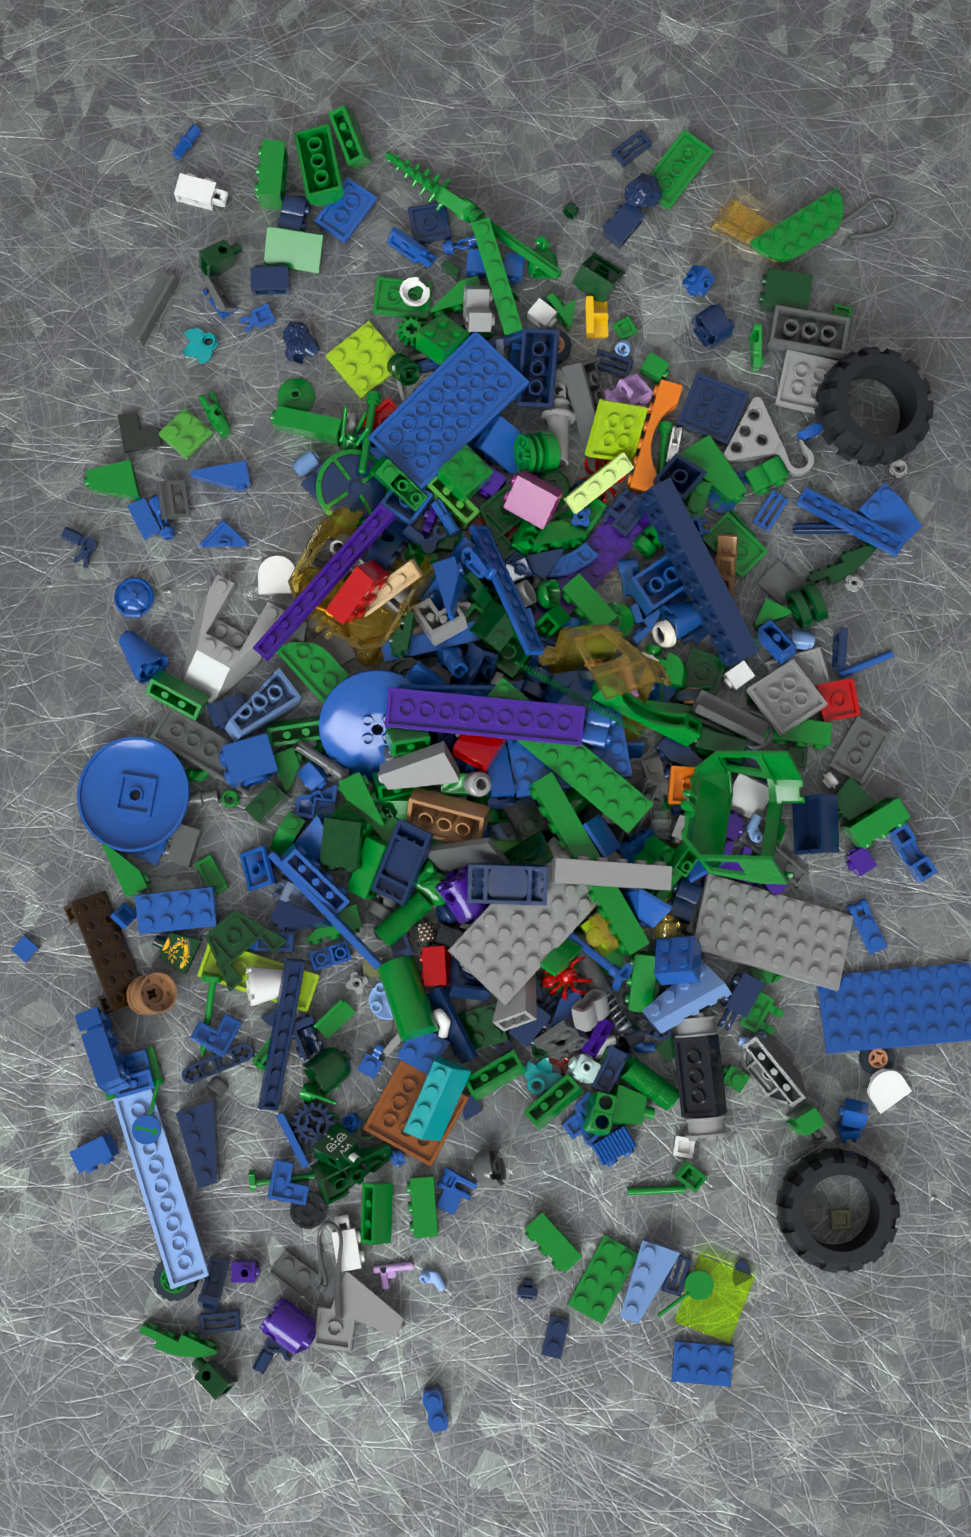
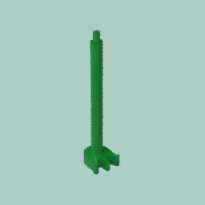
(212, 978)
(253, 1182)

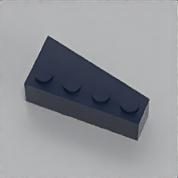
(481, 665)
(200, 1137)

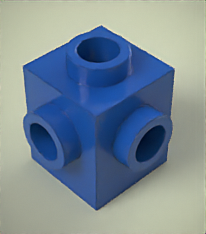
(698, 281)

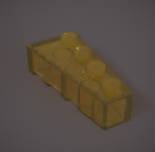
(740, 223)

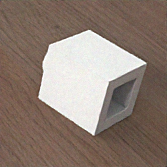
(542, 315)
(738, 676)

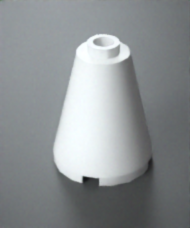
(262, 984)

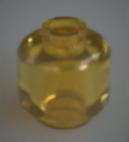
(370, 656)
(668, 927)

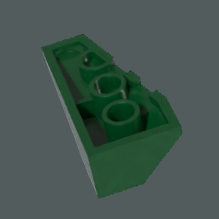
(336, 1183)

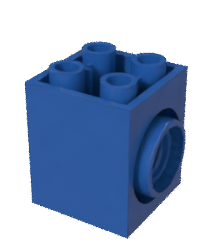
(248, 761)

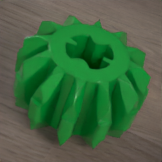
(404, 330)

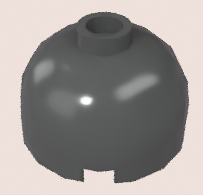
(488, 1168)

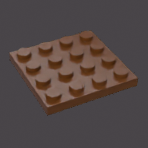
(393, 1109)

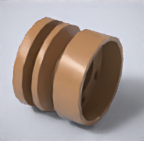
(160, 989)

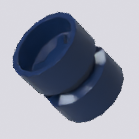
(535, 687)

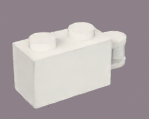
(199, 192)
(351, 1254)

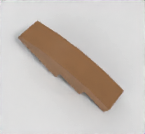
(727, 559)

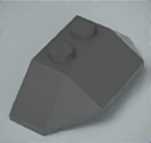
(653, 791)
(773, 1071)

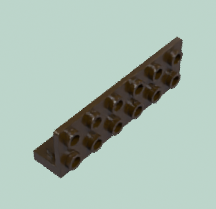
(105, 947)

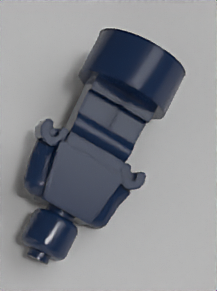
(314, 1045)

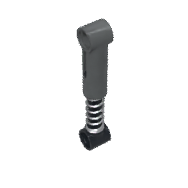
(629, 1034)

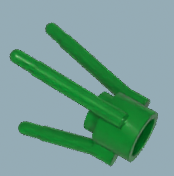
(351, 440)
(310, 1093)

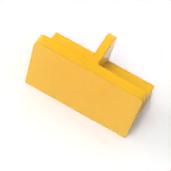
(596, 319)

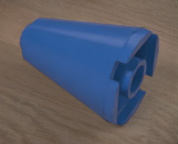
(681, 617)
(142, 656)

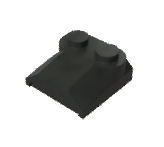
(526, 818)

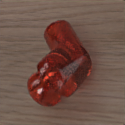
(563, 1064)

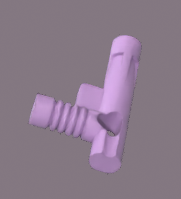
(390, 1272)

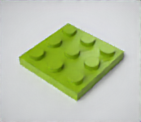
(362, 360)
(616, 430)

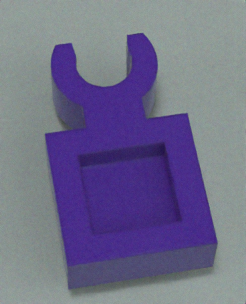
(430, 517)

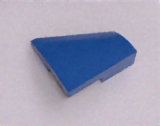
(316, 803)

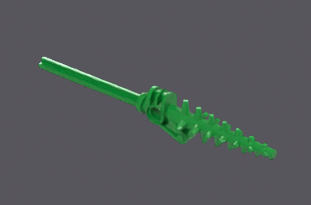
(468, 211)

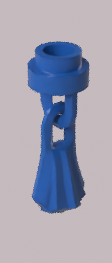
(448, 246)
(166, 533)

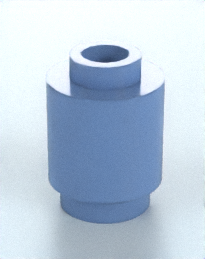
(306, 463)
(802, 638)

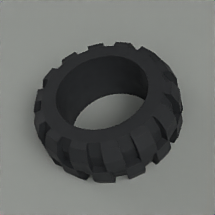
(905, 385)
(869, 1242)

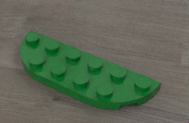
(802, 229)
(313, 667)

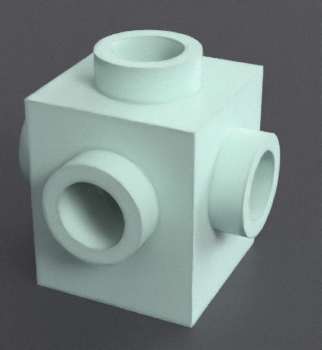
(583, 1068)

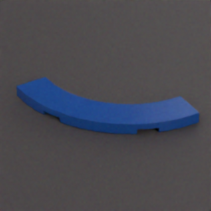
(569, 563)

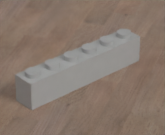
(611, 874)

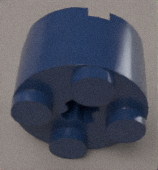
(712, 326)

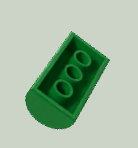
(319, 165)
(407, 998)

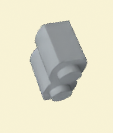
(590, 1010)

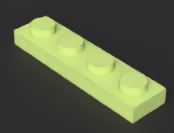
(598, 483)

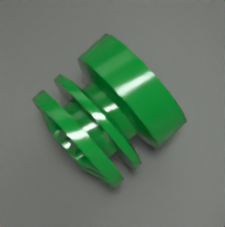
(537, 452)

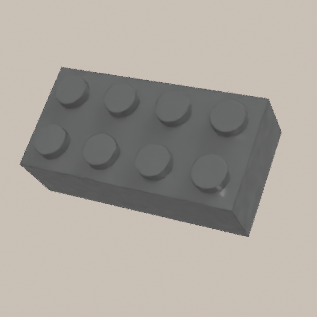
(808, 332)

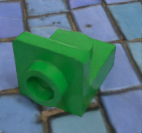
(734, 1077)

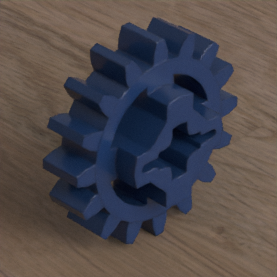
(308, 1110)

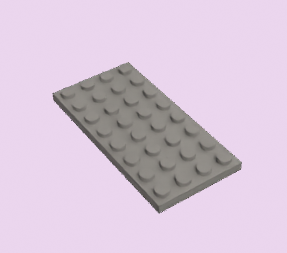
(772, 932)
(512, 940)

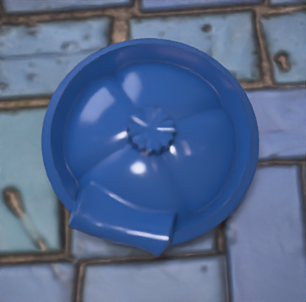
(134, 597)

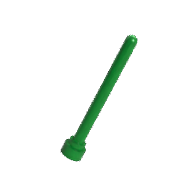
(373, 399)
(665, 431)

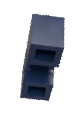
(389, 546)

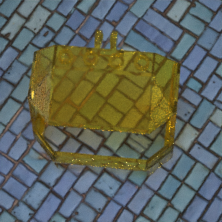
(370, 630)
(613, 677)

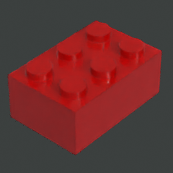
(358, 592)

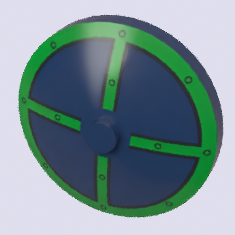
(341, 484)

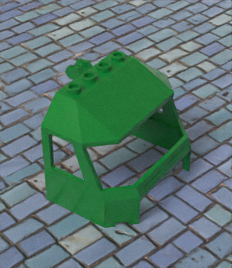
(710, 807)

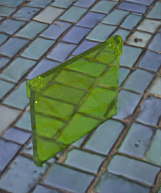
(721, 1310)

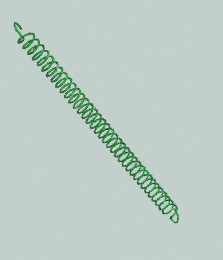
(577, 695)

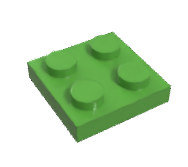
(185, 433)

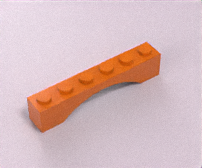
(666, 401)

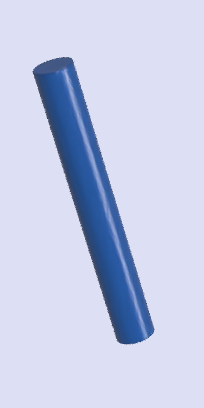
(865, 664)

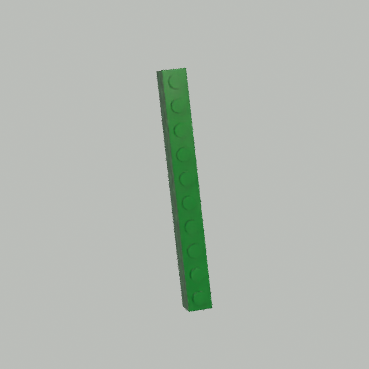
(806, 733)
(577, 843)

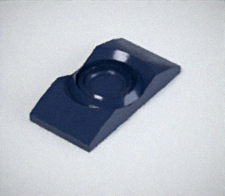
(402, 862)
(507, 883)

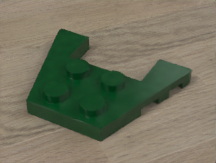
(501, 521)
(233, 938)

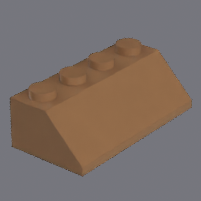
(447, 816)

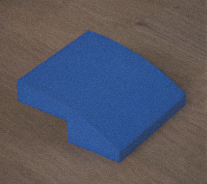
(141, 1073)

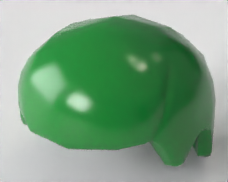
(548, 594)

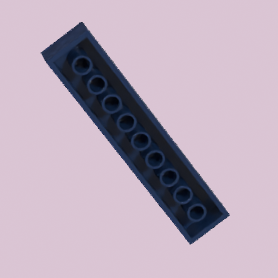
(698, 573)

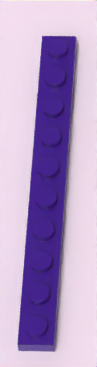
(324, 582)

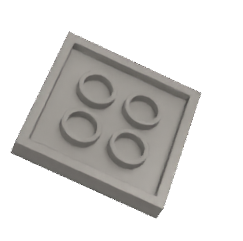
(800, 380)
(786, 697)

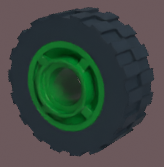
(163, 1287)

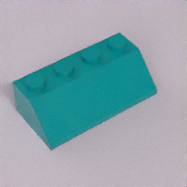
(436, 1099)

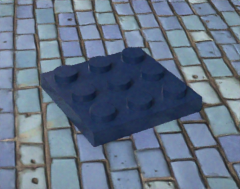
(712, 409)

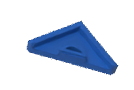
(223, 536)

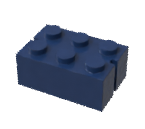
(816, 825)

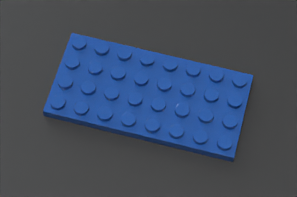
(448, 410)
(897, 1008)

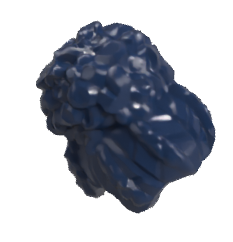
(643, 191)
(299, 342)

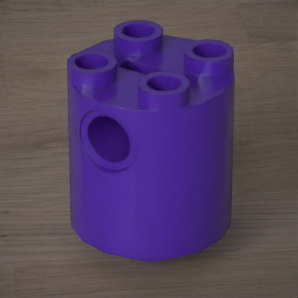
(454, 893)
(289, 1327)

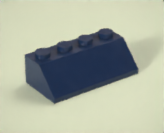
(539, 367)

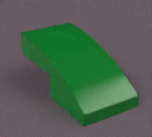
(559, 957)

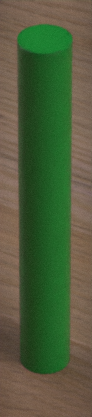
(656, 1190)

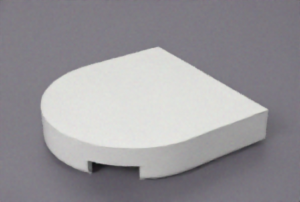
(274, 576)
(886, 1089)

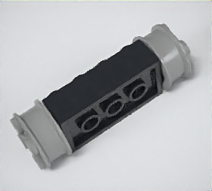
(700, 1077)

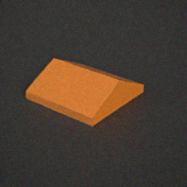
(678, 781)

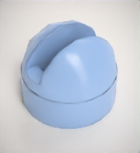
(620, 344)

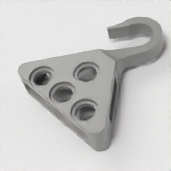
(763, 428)

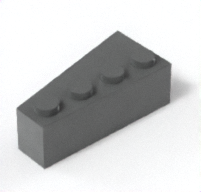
(584, 392)

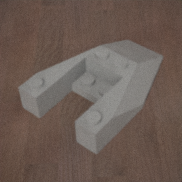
(217, 652)

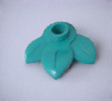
(197, 345)
(543, 1073)

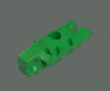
(215, 415)

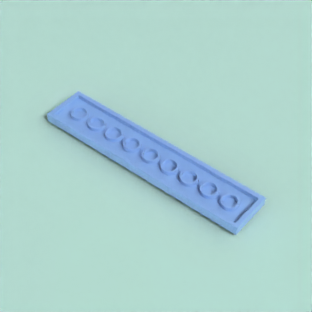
(163, 1194)

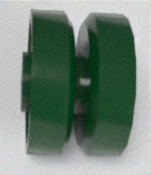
(806, 605)

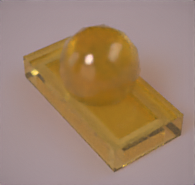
(600, 933)

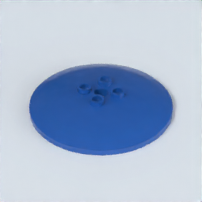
(349, 717)
(107, 791)

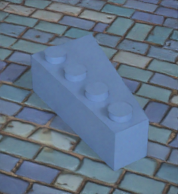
(265, 705)
(685, 999)
(648, 1275)

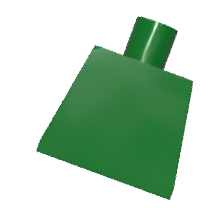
(630, 1107)

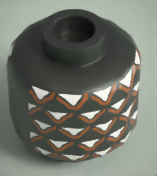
(422, 933)

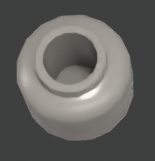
(477, 783)

